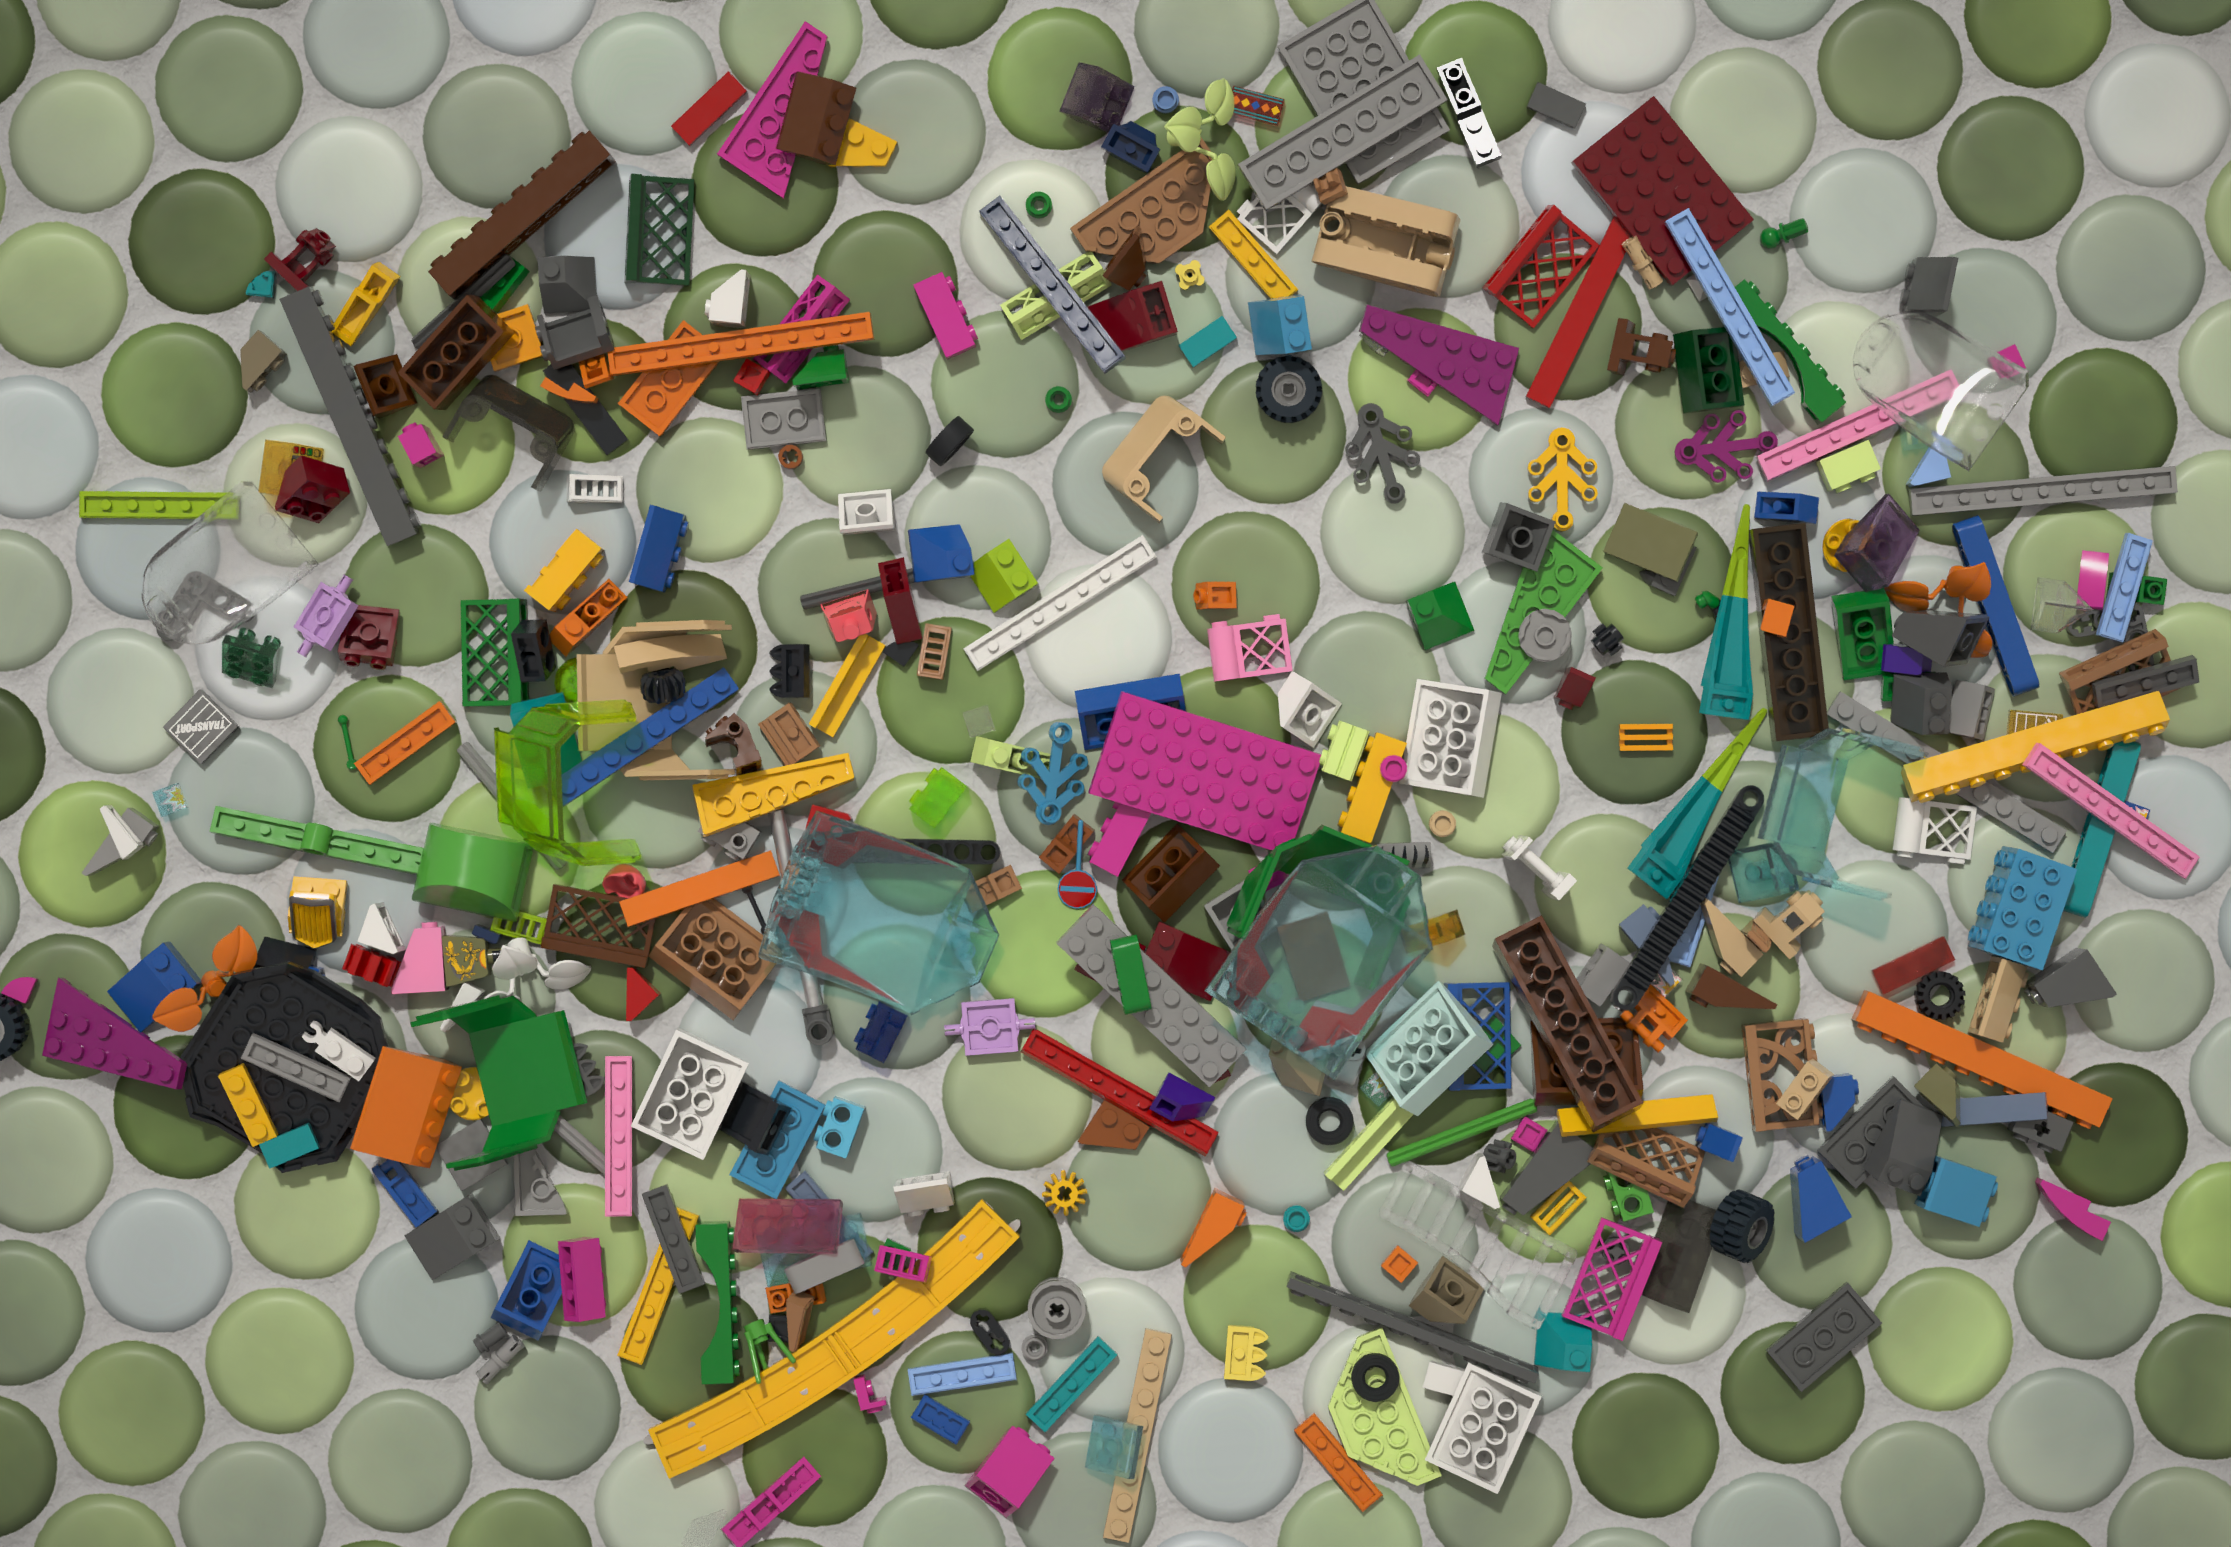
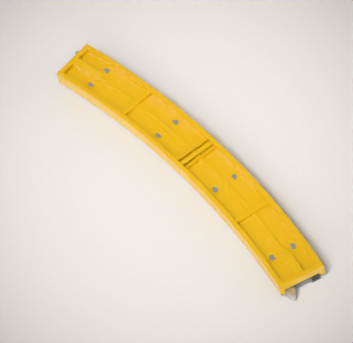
(838, 1351)

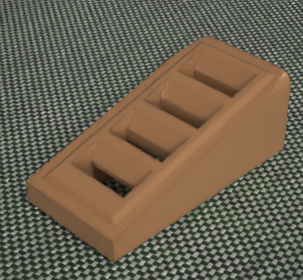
(944, 652)
(1757, 936)
(798, 1315)

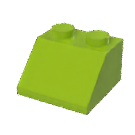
(1002, 576)

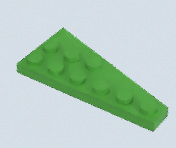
(1555, 586)

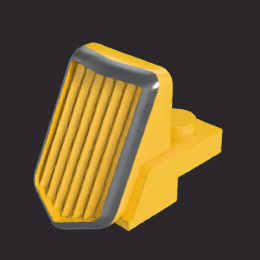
(317, 910)

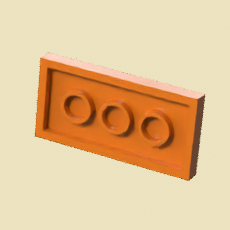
(663, 393)

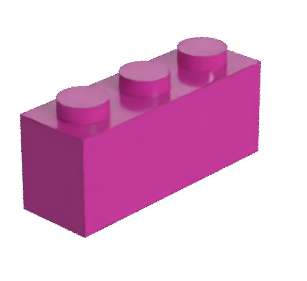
(946, 315)
(1118, 838)
(581, 1279)

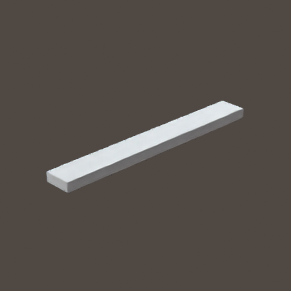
(1060, 603)

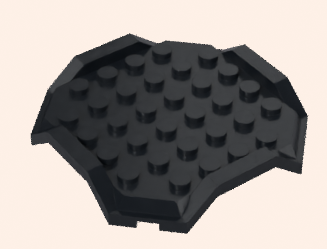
(280, 1006)

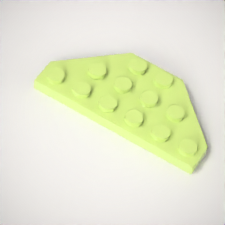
(1385, 1431)

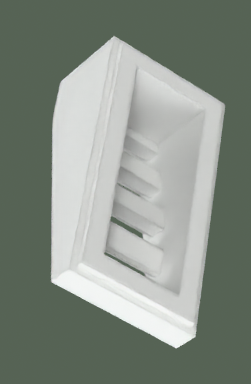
(594, 498)
(122, 835)
(468, 993)

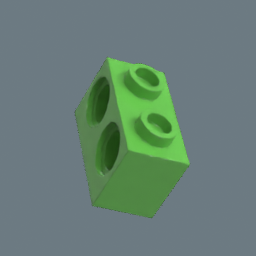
(1622, 1192)

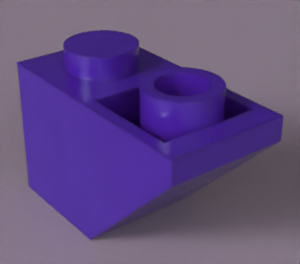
(1180, 1100)

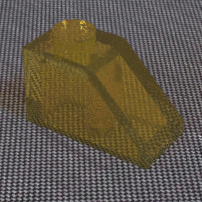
(1445, 927)

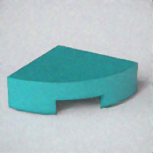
(262, 285)

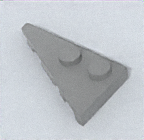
(534, 1188)

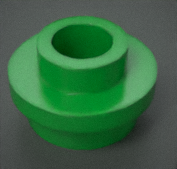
(1038, 196)
(1058, 390)

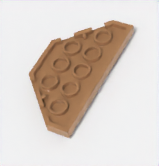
(1164, 203)

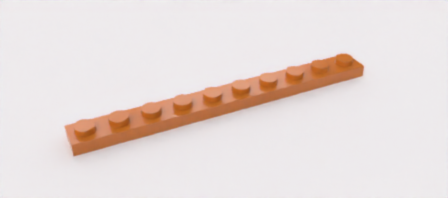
(741, 344)

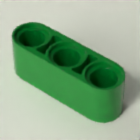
(1130, 974)

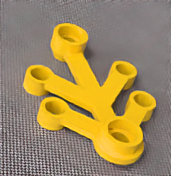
(1562, 474)

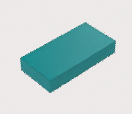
(1207, 341)
(289, 1145)

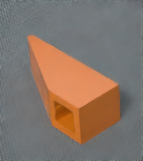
(586, 617)

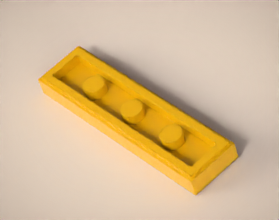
(1252, 256)

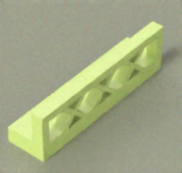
(1038, 311)
(1367, 1144)

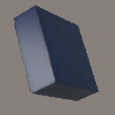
(485, 933)

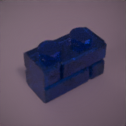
(881, 1031)

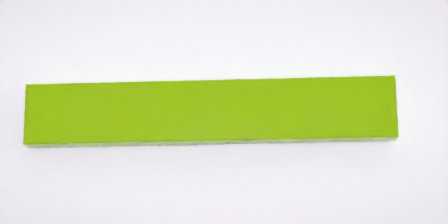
(145, 504)

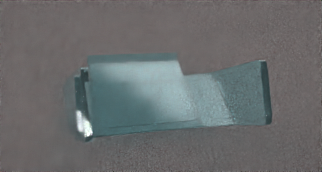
(1805, 802)

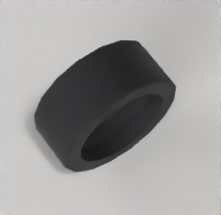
(949, 441)

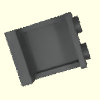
(575, 336)

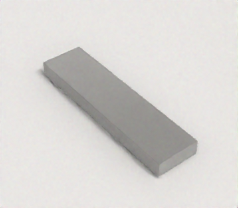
(296, 1067)

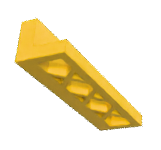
(847, 684)

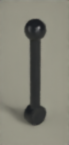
(748, 891)

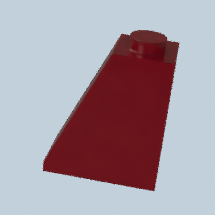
(899, 600)

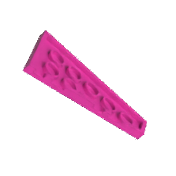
(755, 136)

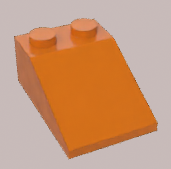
(1216, 1222)

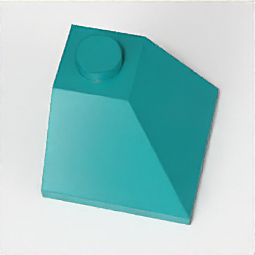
(1563, 1344)

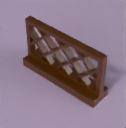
(589, 947)

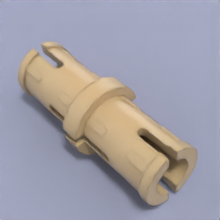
(1642, 262)

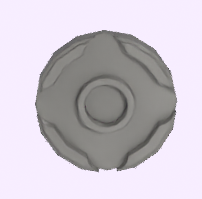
(1544, 635)

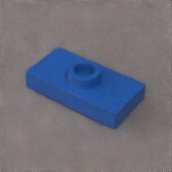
(940, 1419)

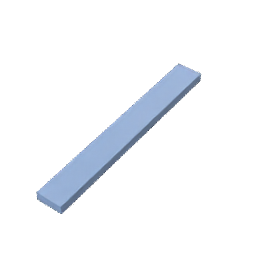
(1729, 307)

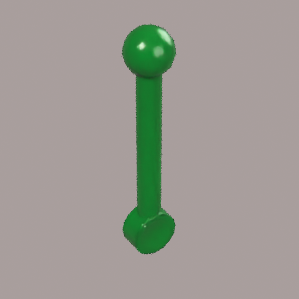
(343, 720)

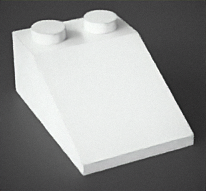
(924, 1193)

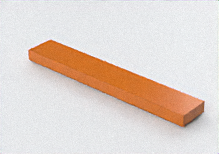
(699, 888)

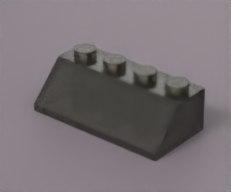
(1681, 1255)

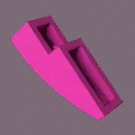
(2074, 1209)

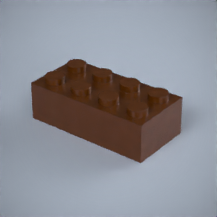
(456, 352)

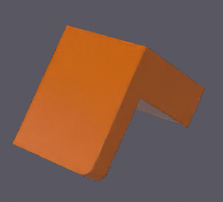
(1776, 617)

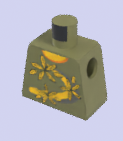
(467, 958)

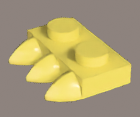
(1242, 1353)

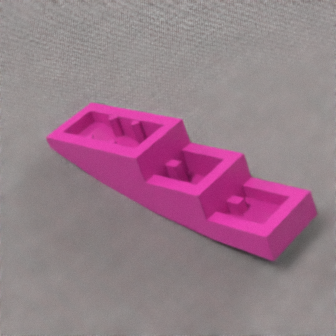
(770, 1502)

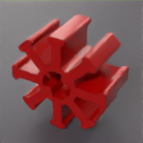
(371, 965)

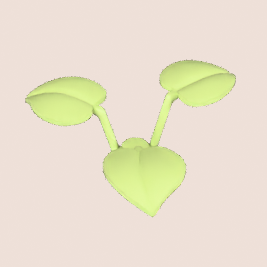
(1185, 131)

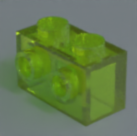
(937, 797)

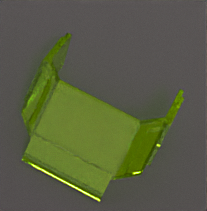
(532, 779)

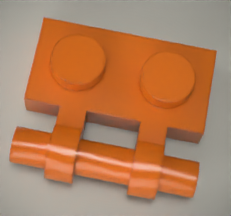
(1659, 1013)

